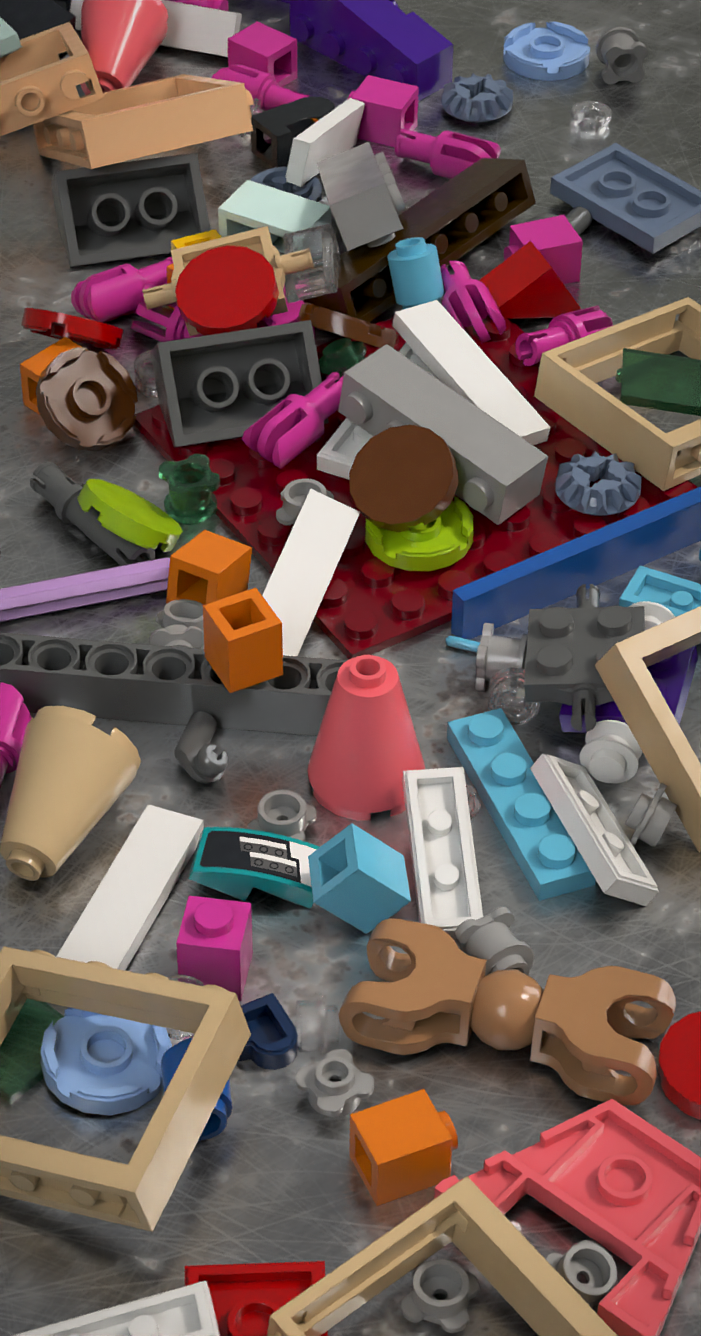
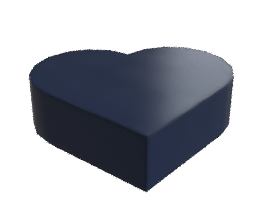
(273, 1035)

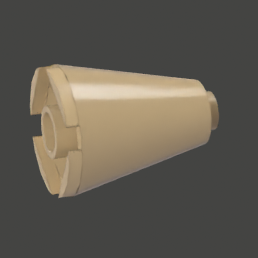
(62, 788)

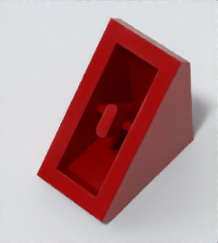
(528, 286)

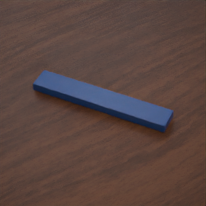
(585, 560)

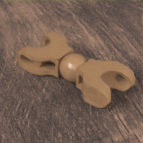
(573, 1024)

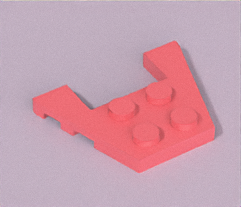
(622, 1189)

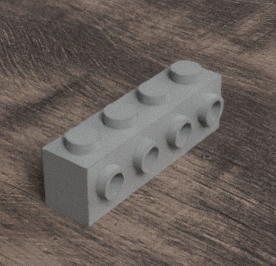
(362, 196)
(493, 463)

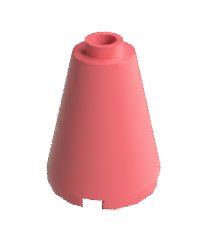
(121, 38)
(364, 742)

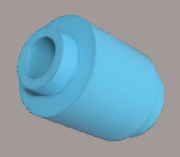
(415, 273)

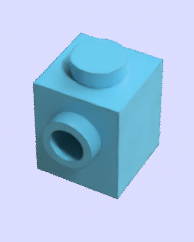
(359, 878)

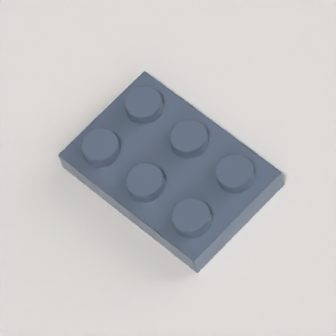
(631, 197)

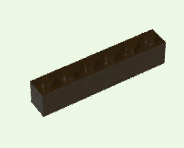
(450, 217)

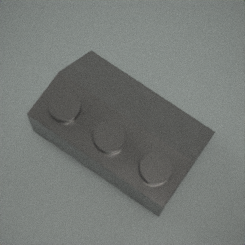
(129, 208)
(229, 380)

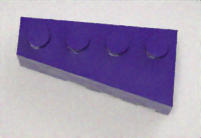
(375, 41)

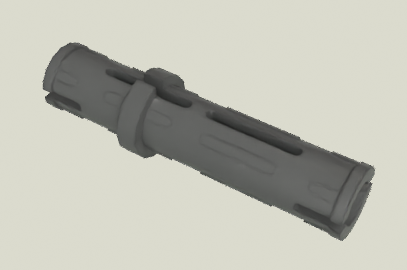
(63, 495)

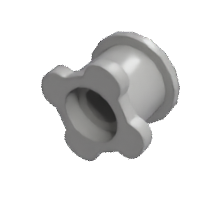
(622, 55)
(498, 654)
(494, 941)

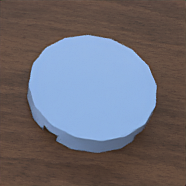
(546, 52)
(103, 1061)

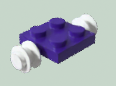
(610, 747)

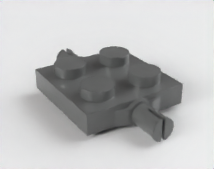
(566, 647)

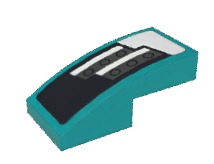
(247, 858)

